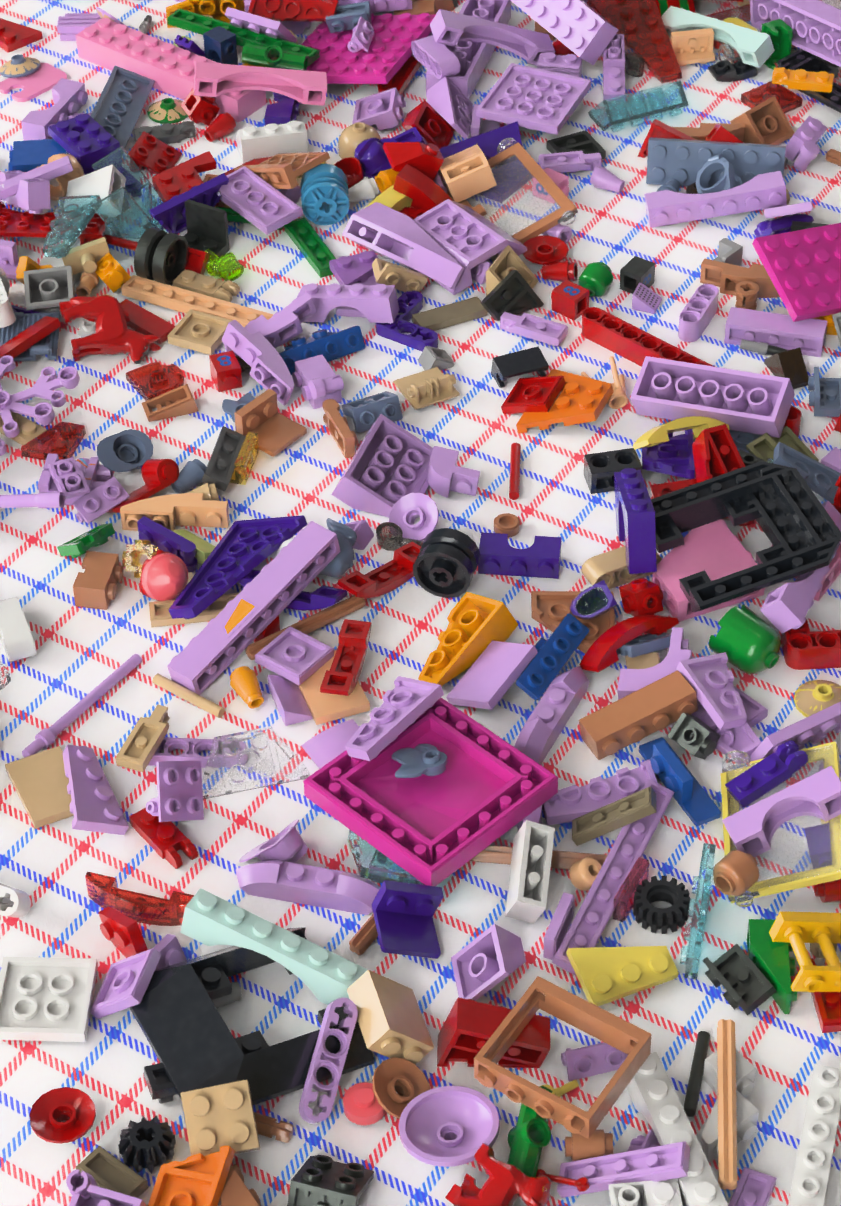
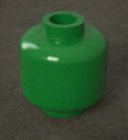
(596, 278)

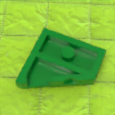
(87, 540)

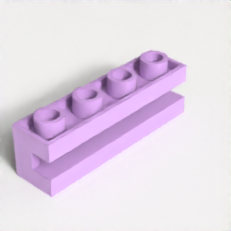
(776, 330)

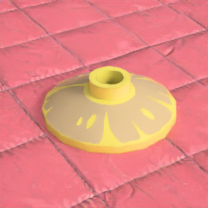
(816, 696)

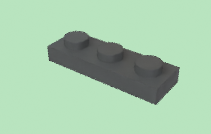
(223, 457)

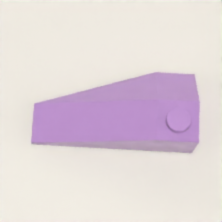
(451, 105)

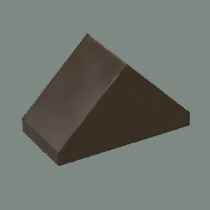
(789, 365)

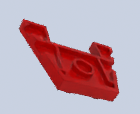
(183, 176)

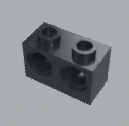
(600, 468)

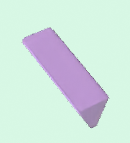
(288, 700)

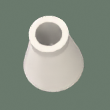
(363, 190)

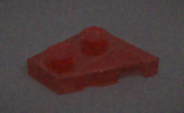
(60, 440)

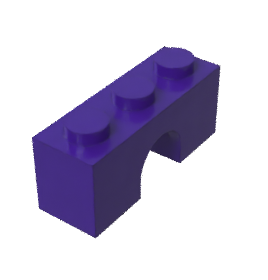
(538, 560)

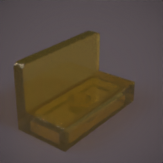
(246, 459)

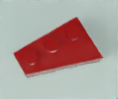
(472, 1025)

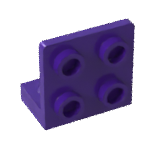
(405, 918)

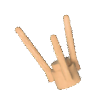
(619, 397)

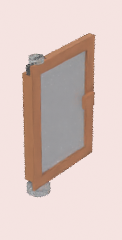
(525, 196)

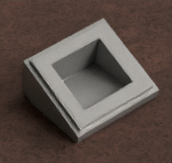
(435, 357)

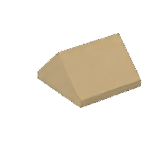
(503, 265)

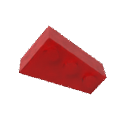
(715, 453)

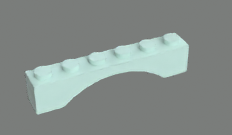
(750, 44)
(224, 923)

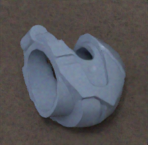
(727, 182)

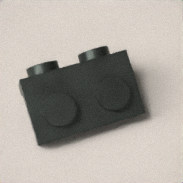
(741, 979)

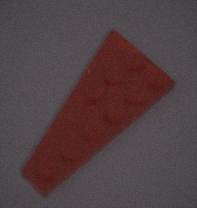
(642, 33)

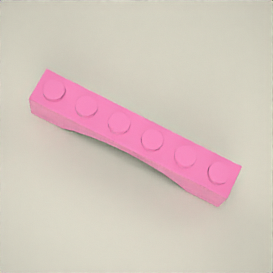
(301, 85)

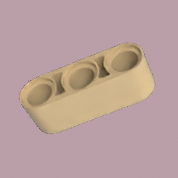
(611, 568)

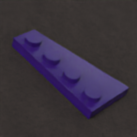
(487, 141)

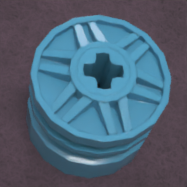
(324, 194)

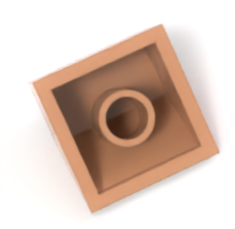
(765, 124)

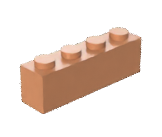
(638, 715)

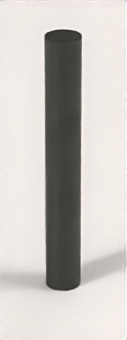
(696, 1073)

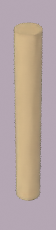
(188, 695)

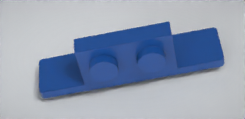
(329, 344)
(551, 656)
(680, 780)

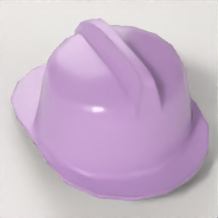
(284, 846)

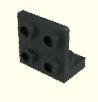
(206, 228)
(328, 1183)

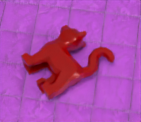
(502, 1187)

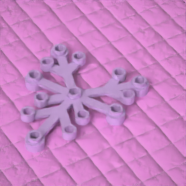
(43, 388)

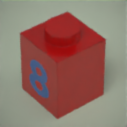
(569, 299)
(225, 371)

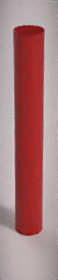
(514, 482)

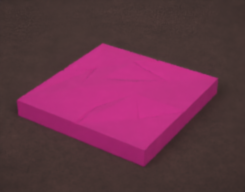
(437, 820)

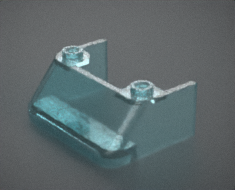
(129, 206)

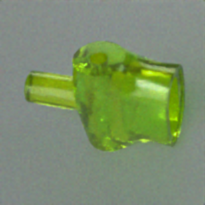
(224, 266)

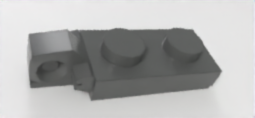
(168, 132)

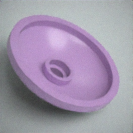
(448, 1125)

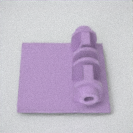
(178, 792)

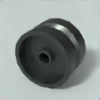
(160, 255)

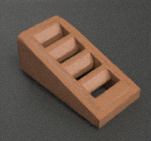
(176, 403)

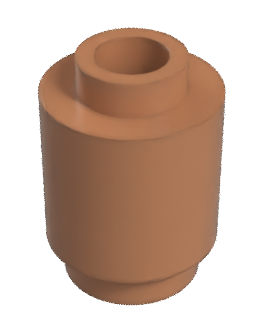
(581, 1148)

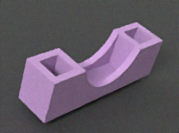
(67, 99)
(32, 193)
(375, 301)
(813, 796)

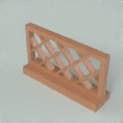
(283, 168)

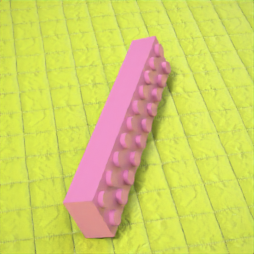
(171, 67)

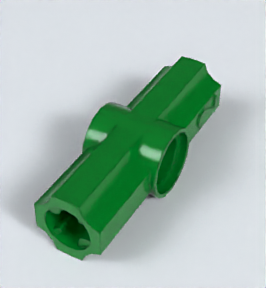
(262, 56)
(528, 1140)

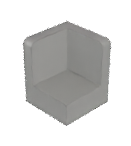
(729, 252)

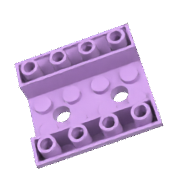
(457, 227)

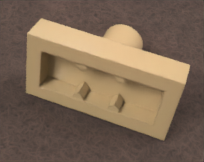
(86, 256)

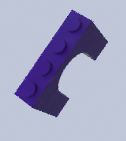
(635, 521)

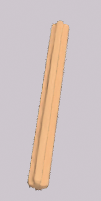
(727, 1105)

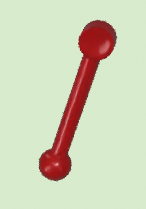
(581, 1184)

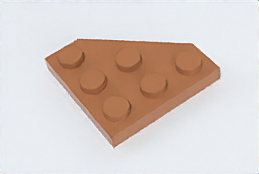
(552, 606)

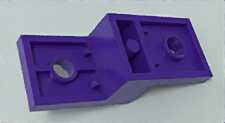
(84, 140)

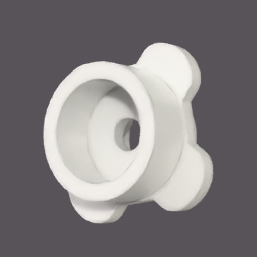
(86, 328)

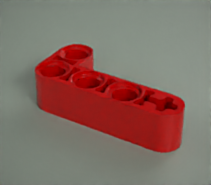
(811, 649)

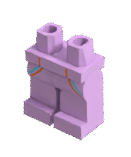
(92, 470)

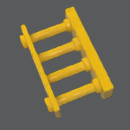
(811, 928)

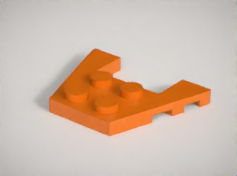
(578, 403)

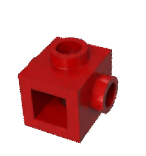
(200, 108)
(641, 597)

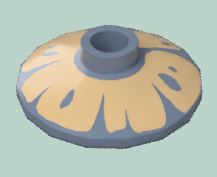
(19, 66)

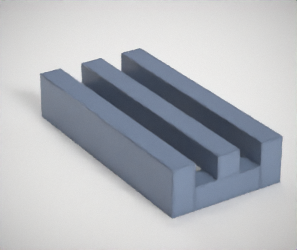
(645, 644)

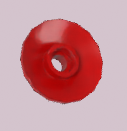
(545, 250)
(62, 1105)

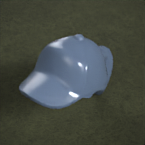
(344, 560)

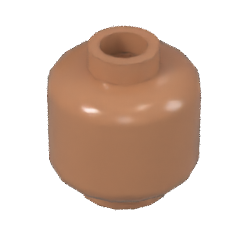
(735, 873)

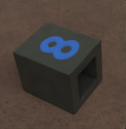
(636, 272)

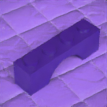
(283, 111)

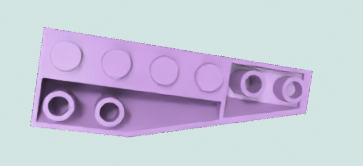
(403, 242)

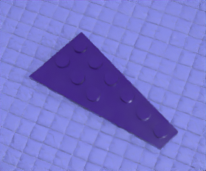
(236, 555)

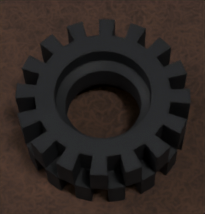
(661, 917)

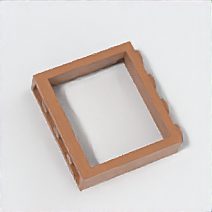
(584, 1017)

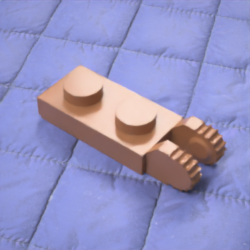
(339, 428)

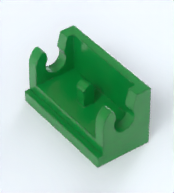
(781, 39)

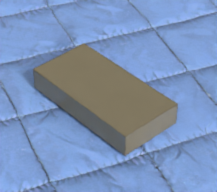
(113, 1173)

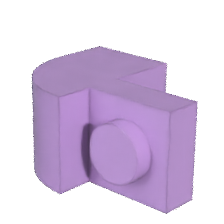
(447, 476)

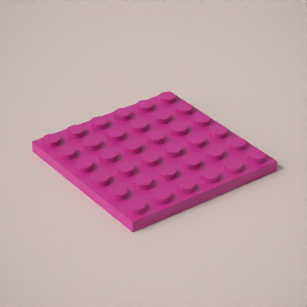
(385, 56)

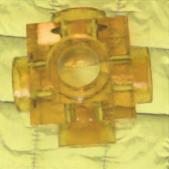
(134, 552)

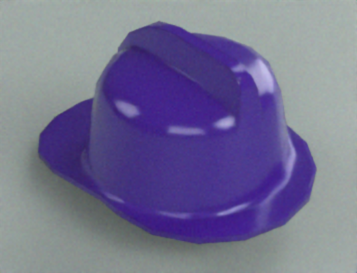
(372, 155)

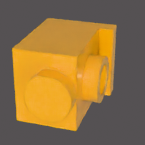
(111, 272)

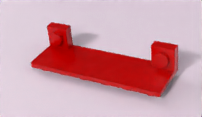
(38, 225)

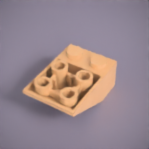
(467, 173)

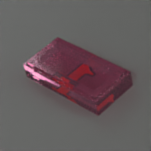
(625, 896)

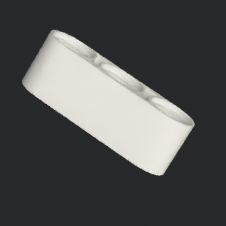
(14, 631)

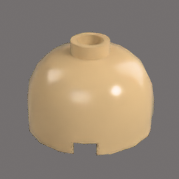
(353, 136)

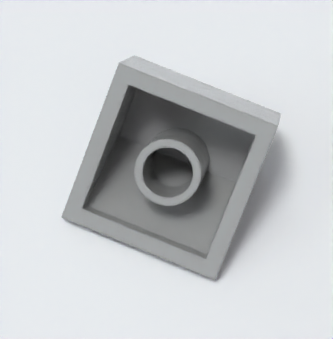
(48, 287)

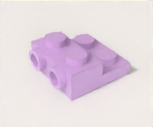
(380, 109)

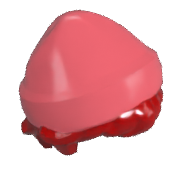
(163, 576)

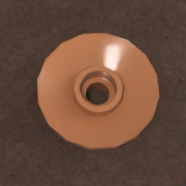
(399, 1077)

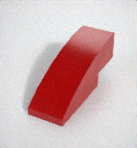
(420, 188)

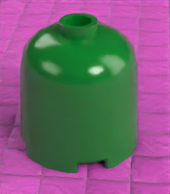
(747, 641)

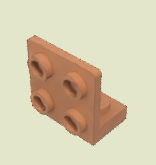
(273, 428)

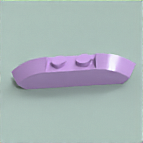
(552, 714)
(308, 885)

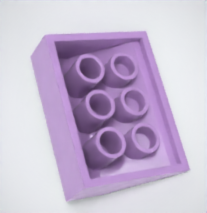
(384, 469)

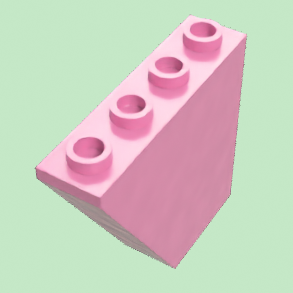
(707, 549)

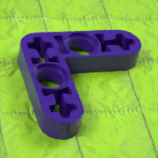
(419, 335)

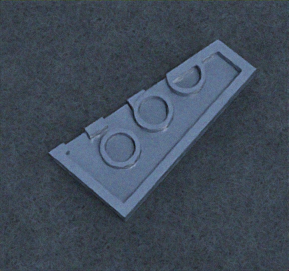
(817, 475)

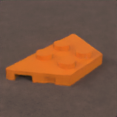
(193, 1181)

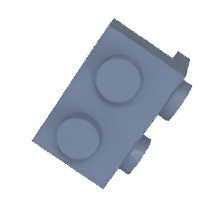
(348, 16)
(824, 395)

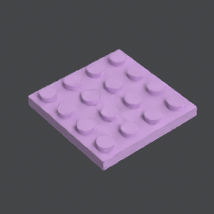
(533, 98)

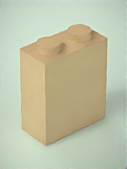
(390, 1018)

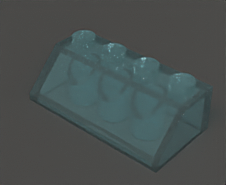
(640, 106)

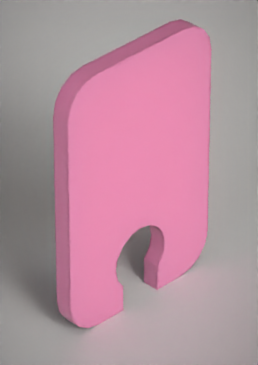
(33, 84)

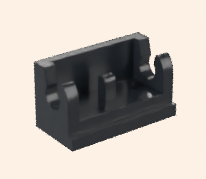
(518, 364)

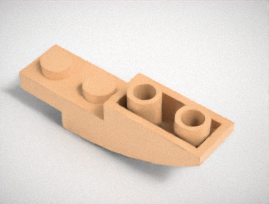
(176, 510)

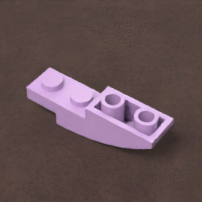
(614, 68)
(283, 324)
(266, 362)

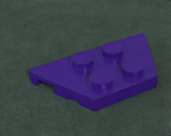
(172, 212)
(671, 457)

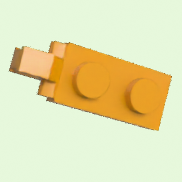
(803, 79)

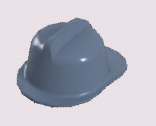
(125, 450)

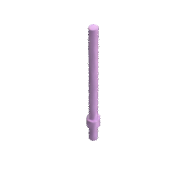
(47, 736)

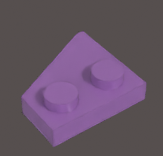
(353, 268)

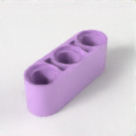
(435, 57)
(698, 313)

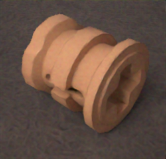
(746, 297)

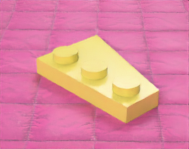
(620, 971)

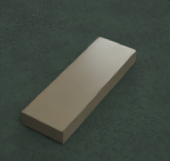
(450, 314)
(614, 816)

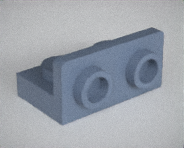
(368, 409)

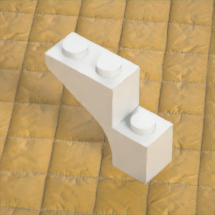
(746, 1112)

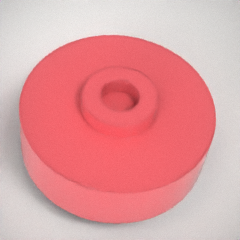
(362, 1105)

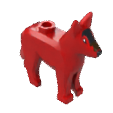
(112, 331)

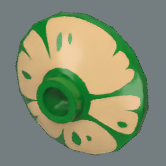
(167, 111)

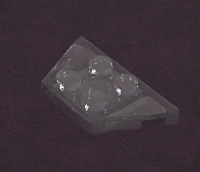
(250, 762)

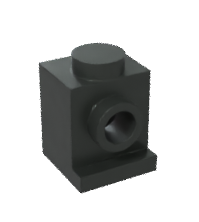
(694, 736)

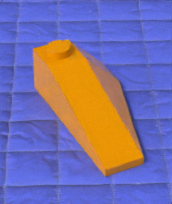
(214, 8)
(470, 630)

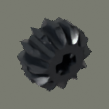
(147, 1144)

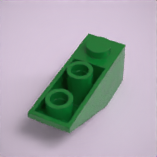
(772, 961)

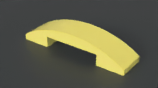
(660, 433)

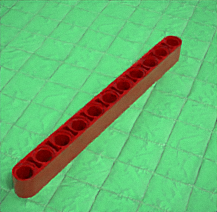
(636, 344)

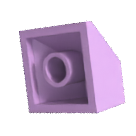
(486, 961)

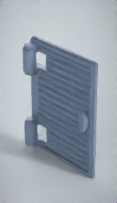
(46, 346)

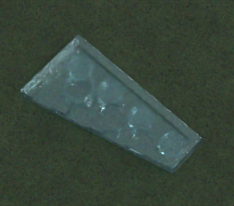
(69, 223)
(698, 911)

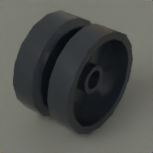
(446, 563)

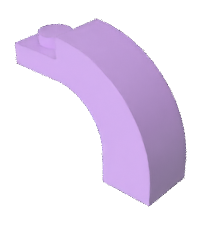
(635, 679)

